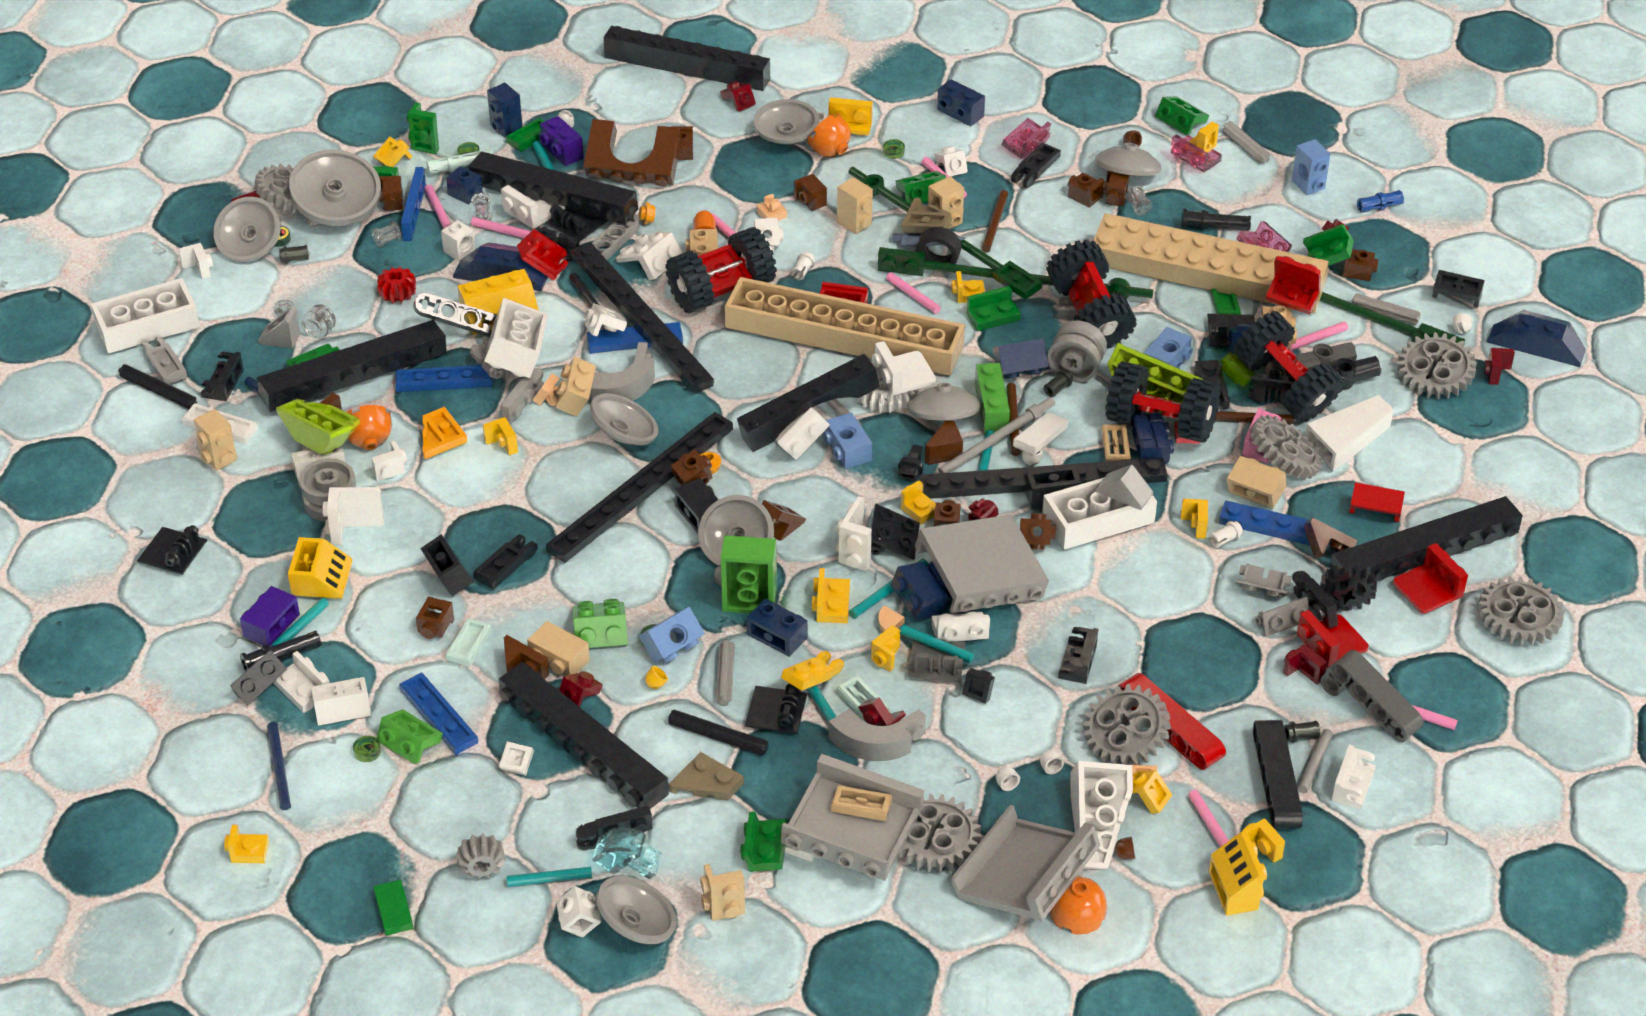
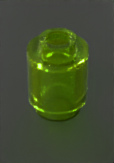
(1236, 369)

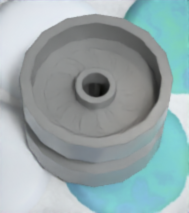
(1077, 349)
(317, 480)

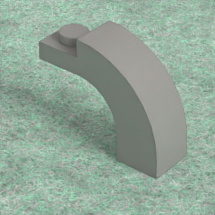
(630, 382)
(873, 741)

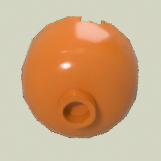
(831, 136)
(373, 427)
(1080, 907)

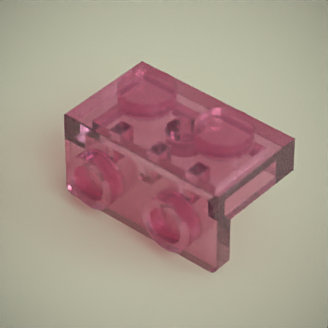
(1026, 137)
(1194, 155)
(1265, 237)

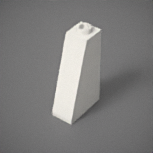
(1349, 430)

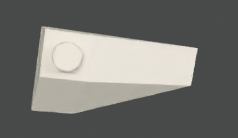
(1100, 799)

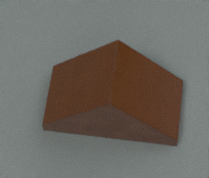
(944, 444)

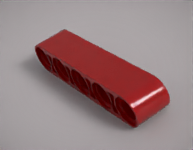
(1186, 732)

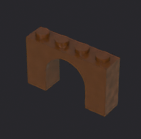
(656, 168)

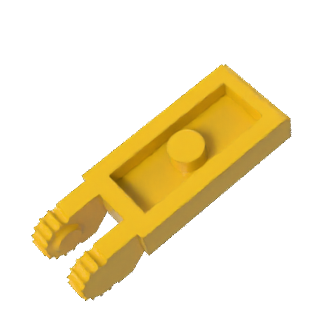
(812, 671)

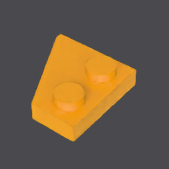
(441, 433)

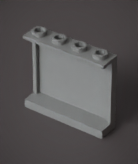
(984, 562)
(852, 840)
(1024, 865)

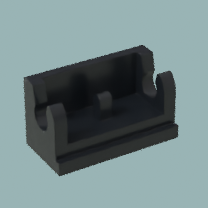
(1459, 286)
(224, 377)
(1079, 655)

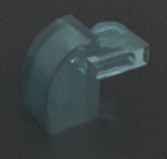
(627, 848)

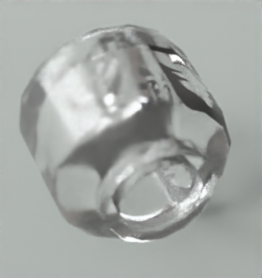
(318, 321)

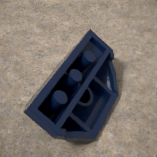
(494, 260)
(1539, 336)

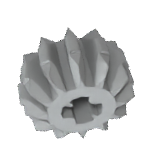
(480, 856)

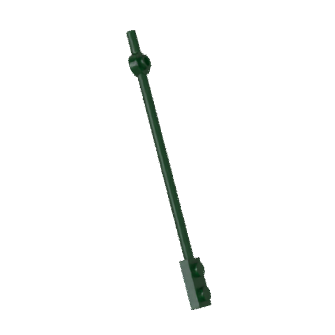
(914, 264)
(1008, 274)
(1386, 321)

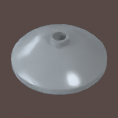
(786, 121)
(1128, 160)
(242, 219)
(944, 403)
(623, 419)
(730, 517)
(636, 910)

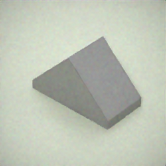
(282, 330)
(1126, 487)

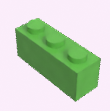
(993, 397)

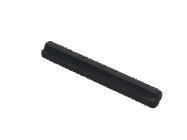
(157, 386)
(718, 732)

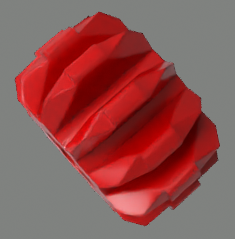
(396, 284)

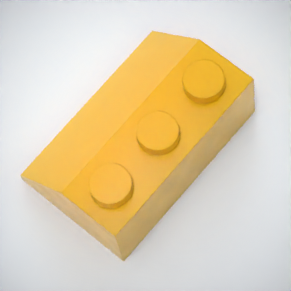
(489, 293)

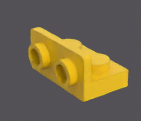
(855, 112)
(832, 598)

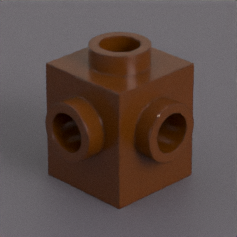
(692, 467)
(1037, 520)

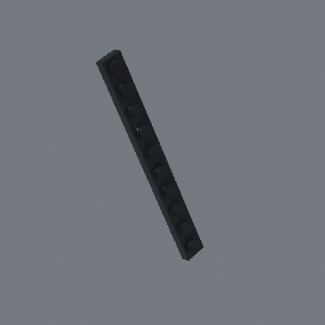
(643, 318)
(1014, 479)
(636, 489)

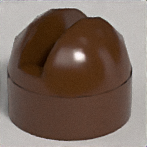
(1132, 136)
(1125, 849)

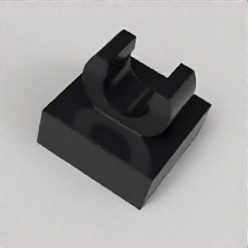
(978, 685)

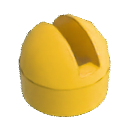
(655, 677)

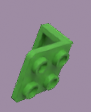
(601, 623)

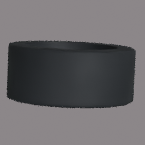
(942, 236)

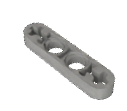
(615, 243)

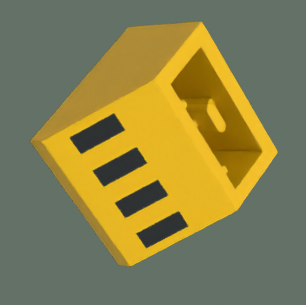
(318, 569)
(1238, 875)

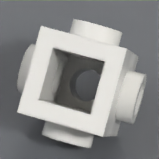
(770, 226)
(578, 911)

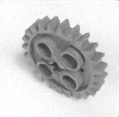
(274, 186)
(1448, 376)
(1286, 447)
(1534, 622)
(1137, 743)
(950, 842)

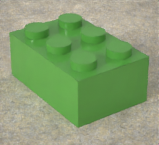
(748, 572)

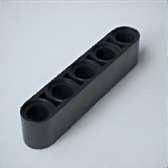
(1277, 774)

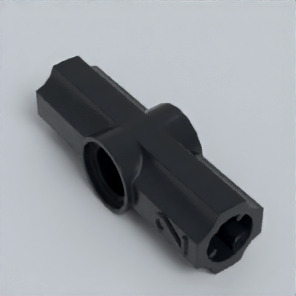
(1356, 370)

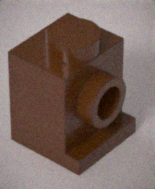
(686, 146)
(1116, 188)
(1085, 189)
(391, 192)
(810, 192)
(1360, 265)
(947, 512)
(433, 623)

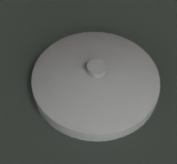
(334, 187)

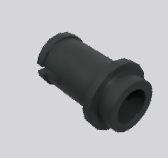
(293, 253)
(1063, 379)
(1302, 730)

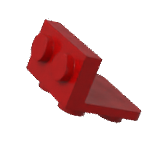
(1294, 284)
(1434, 582)
(1330, 642)

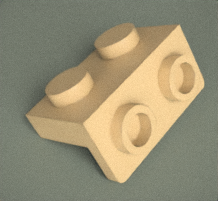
(723, 894)

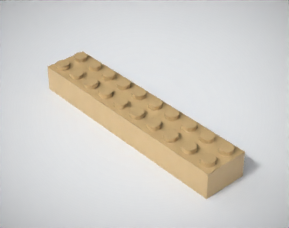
(1193, 258)
(841, 324)

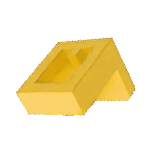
(1206, 137)
(392, 152)
(966, 288)
(501, 431)
(916, 503)
(1197, 512)
(885, 647)
(1151, 790)
(1267, 839)
(246, 847)

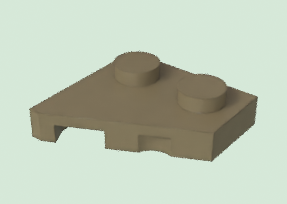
(923, 217)
(707, 779)

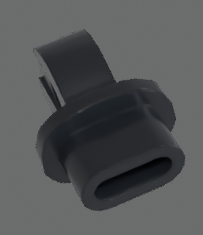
(911, 466)

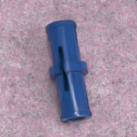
(1380, 201)

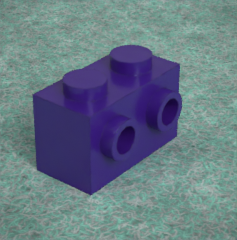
(561, 141)
(269, 616)

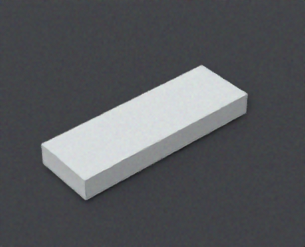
(241, 428)
(1040, 433)

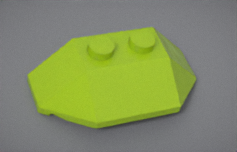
(1163, 380)
(317, 424)

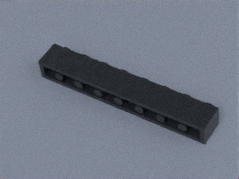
(686, 57)
(556, 187)
(352, 365)
(1453, 533)
(583, 737)

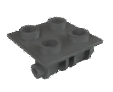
(934, 664)

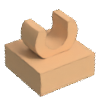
(771, 208)
(548, 391)

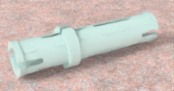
(451, 163)

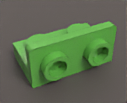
(407, 735)

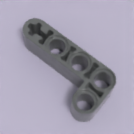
(1373, 693)

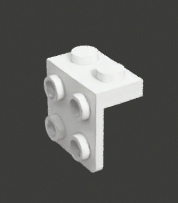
(524, 208)
(651, 252)
(903, 371)
(802, 432)
(352, 509)
(854, 538)

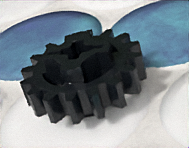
(1349, 586)

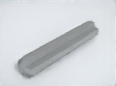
(1246, 142)
(1387, 309)
(725, 672)

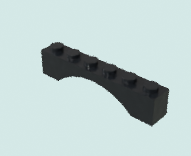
(769, 420)

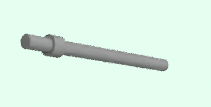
(1031, 414)

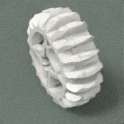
(883, 400)

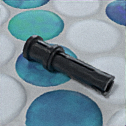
(1205, 219)
(284, 649)

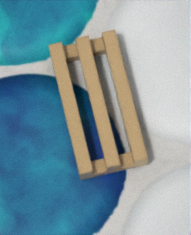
(1116, 456)
(860, 806)

